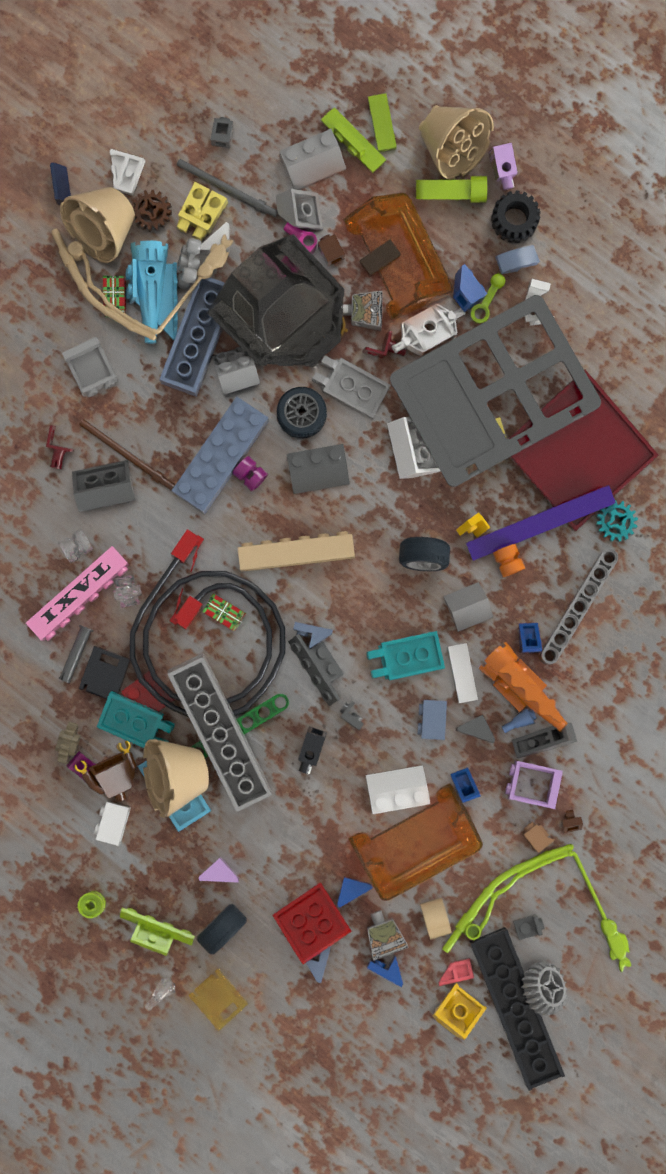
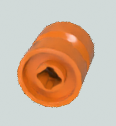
(509, 560)

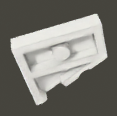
(126, 171)

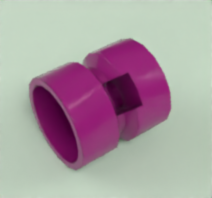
(245, 468)

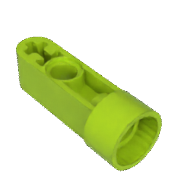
(472, 189)

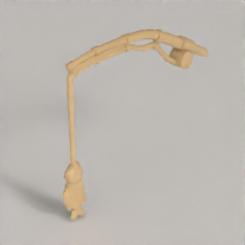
(75, 252)

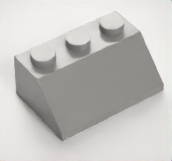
(312, 159)

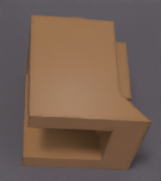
(537, 836)

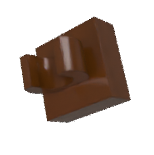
(571, 823)

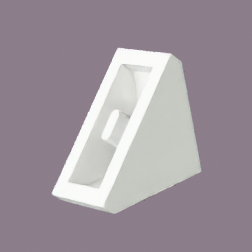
(215, 238)

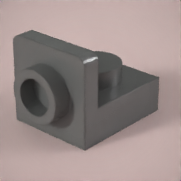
(354, 719)
(528, 927)

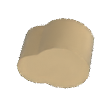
(435, 918)

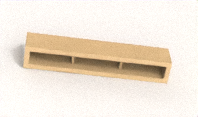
(296, 552)

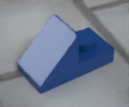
(391, 973)

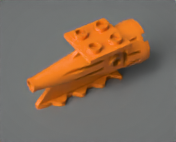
(520, 685)

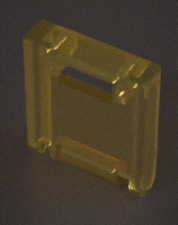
(215, 997)

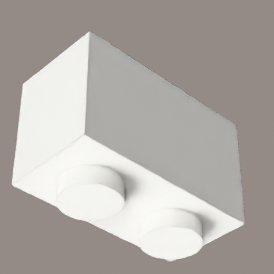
(112, 823)

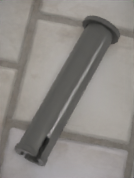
(75, 654)

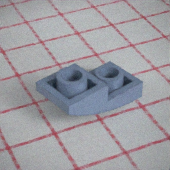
(516, 259)

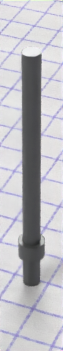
(259, 205)

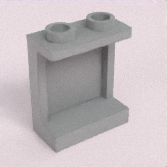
(90, 367)

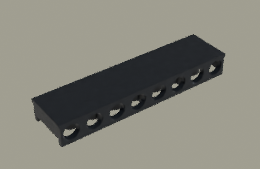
(521, 1024)

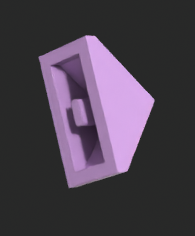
(219, 872)

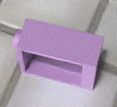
(553, 787)

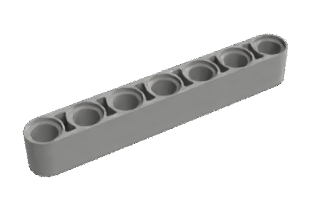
(581, 597)

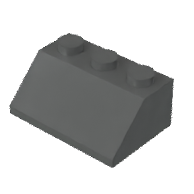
(318, 469)
(103, 486)

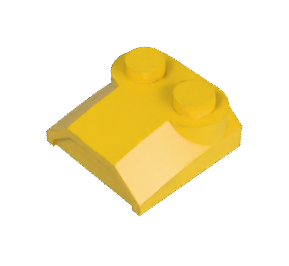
(459, 1012)

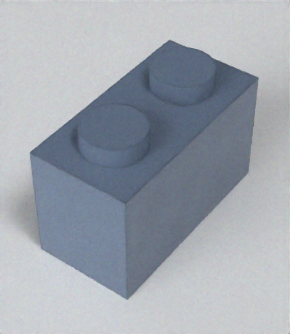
(433, 719)

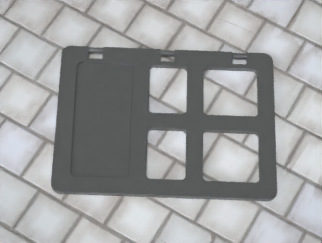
(455, 412)

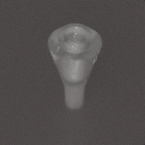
(164, 989)

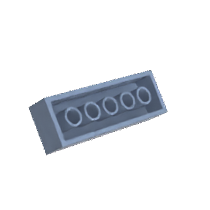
(194, 341)
(220, 455)

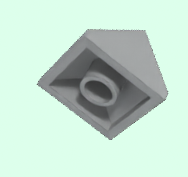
(468, 606)

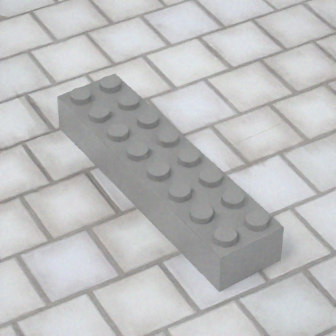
(219, 732)

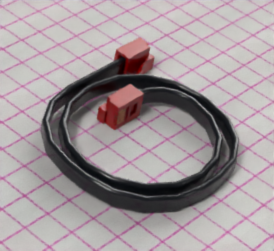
(188, 613)

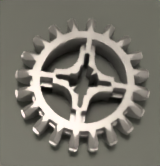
(544, 988)

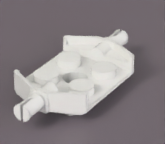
(418, 338)

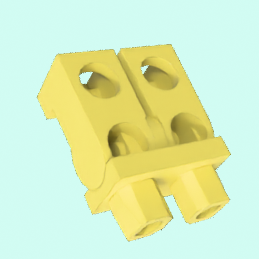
(201, 211)

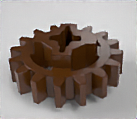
(159, 208)

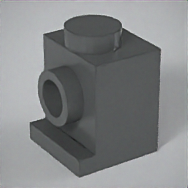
(218, 139)

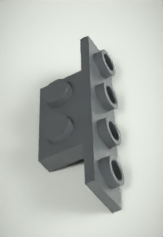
(319, 665)

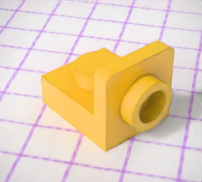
(475, 524)

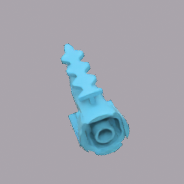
(155, 291)

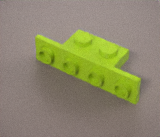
(353, 140)
(154, 934)

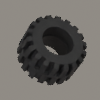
(520, 202)

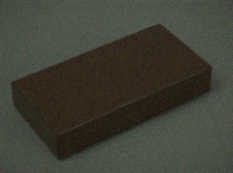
(380, 257)

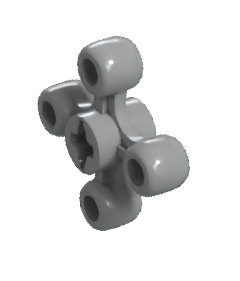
(188, 263)

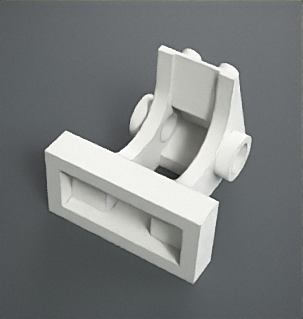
(535, 288)

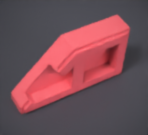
(457, 972)

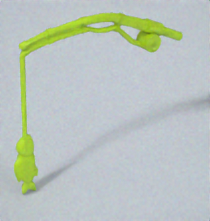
(617, 941)

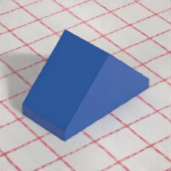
(529, 638)
(465, 785)
(352, 889)

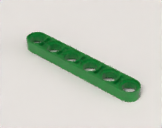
(257, 720)

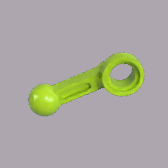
(497, 281)

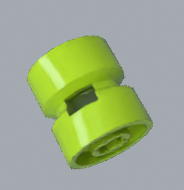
(91, 904)

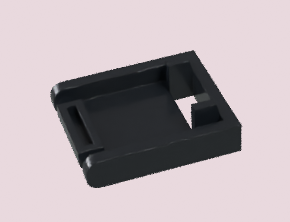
(102, 676)

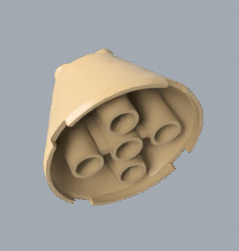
(456, 138)

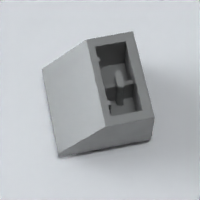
(235, 370)

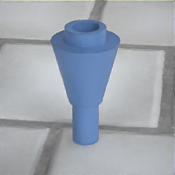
(524, 718)

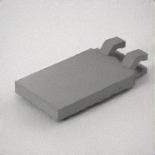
(352, 386)

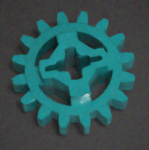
(620, 528)

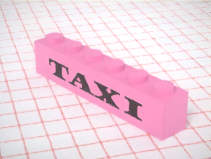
(77, 594)

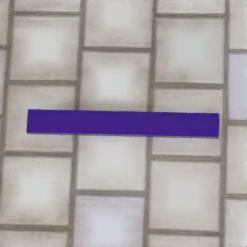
(541, 522)

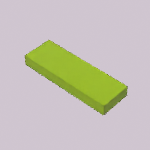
(382, 122)

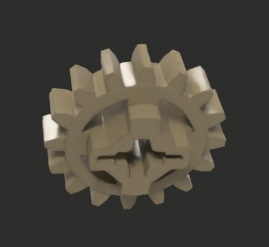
(67, 742)

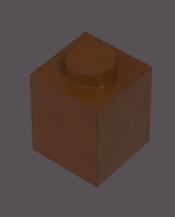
(331, 249)

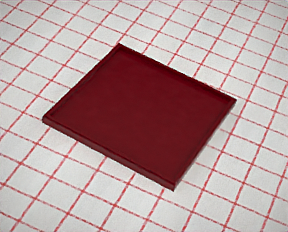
(585, 454)

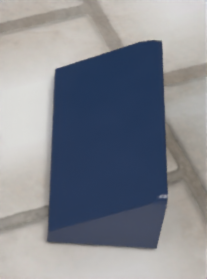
(60, 182)

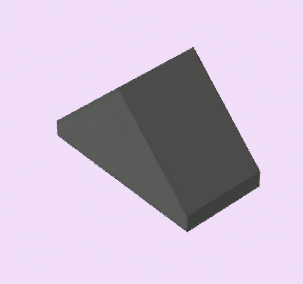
(477, 728)

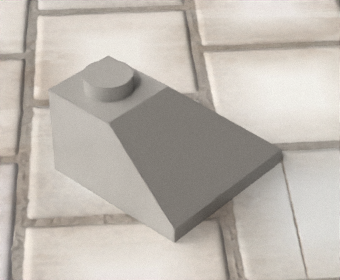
(300, 208)

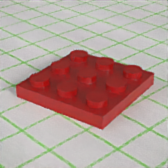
(311, 923)

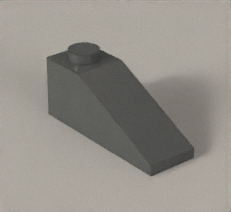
(544, 740)

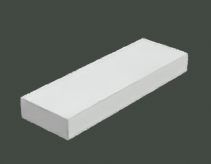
(462, 673)

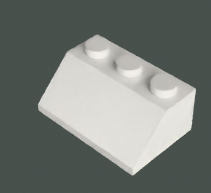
(410, 450)
(397, 789)

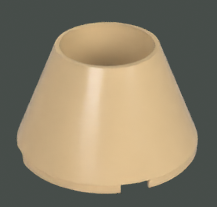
(98, 221)
(173, 775)

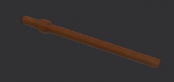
(157, 476)

